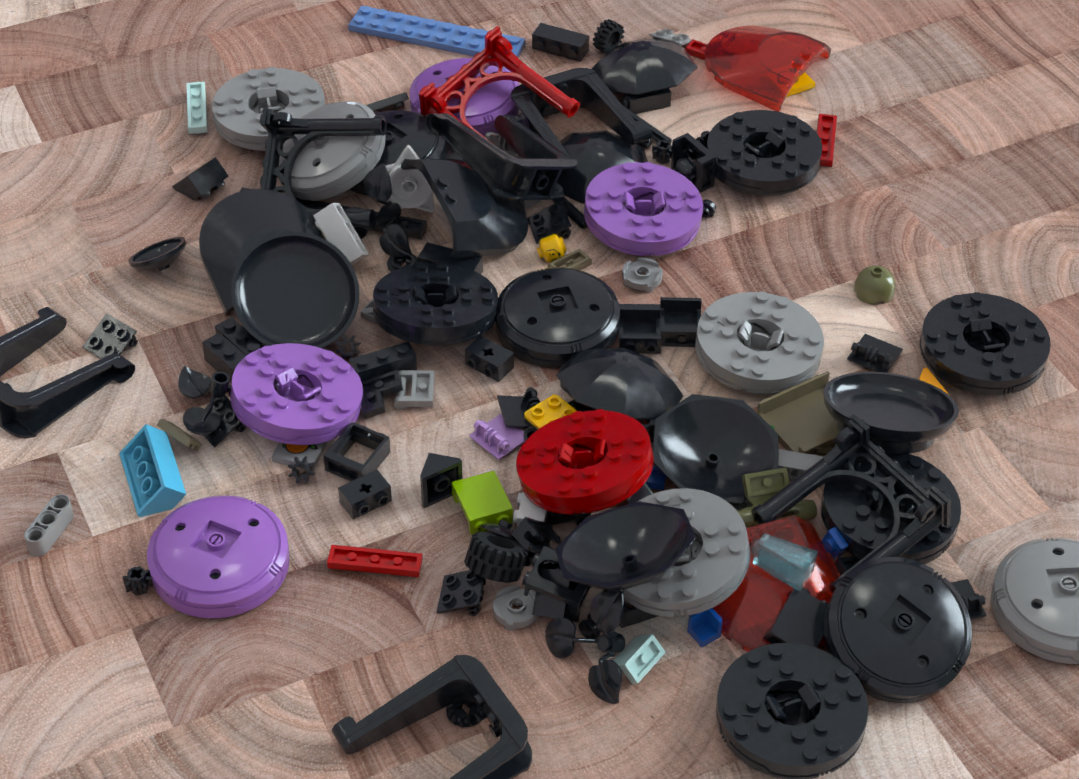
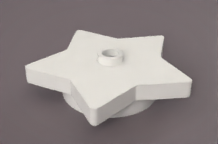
(409, 195)

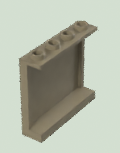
(802, 417)

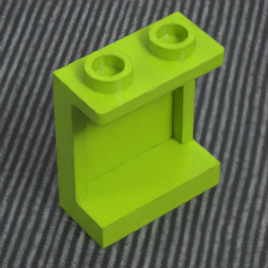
(482, 500)

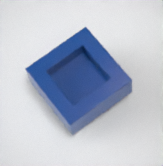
(656, 479)
(834, 543)

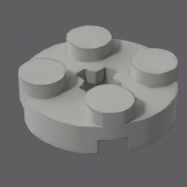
(632, 274)
(511, 617)

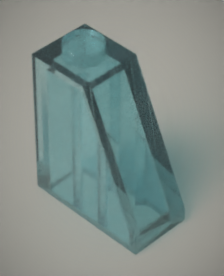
(784, 560)

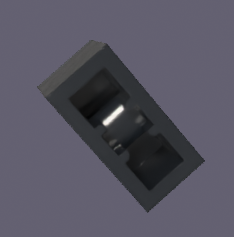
(489, 358)
(365, 494)

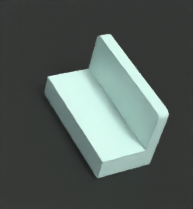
(639, 657)

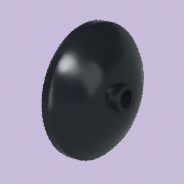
(158, 254)

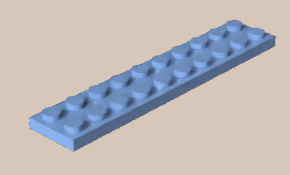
(425, 31)

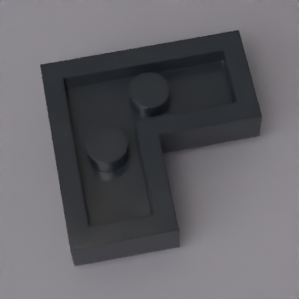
(374, 391)

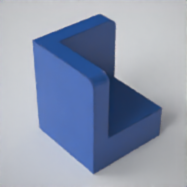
(705, 627)

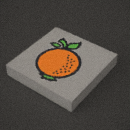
(286, 453)

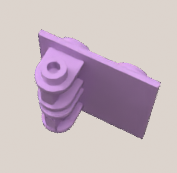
(497, 437)

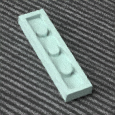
(196, 107)

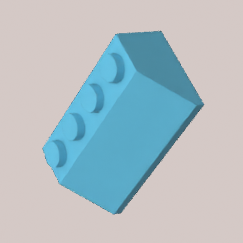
(152, 472)

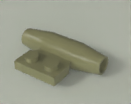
(765, 484)

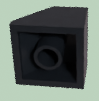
(202, 180)

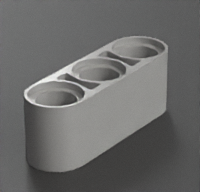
(796, 462)
(49, 525)

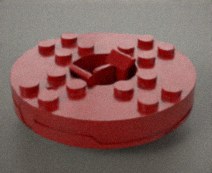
(585, 462)

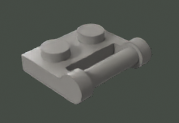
(421, 391)

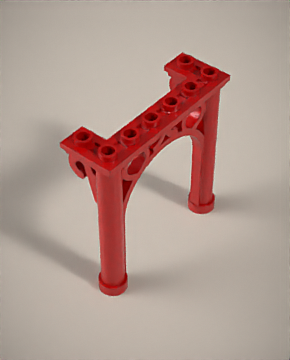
(499, 54)

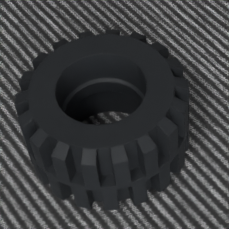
(495, 557)

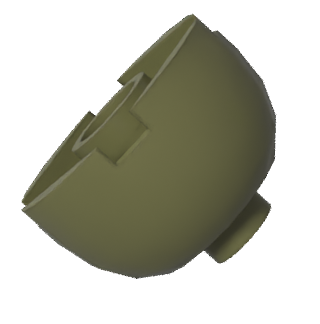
(875, 285)

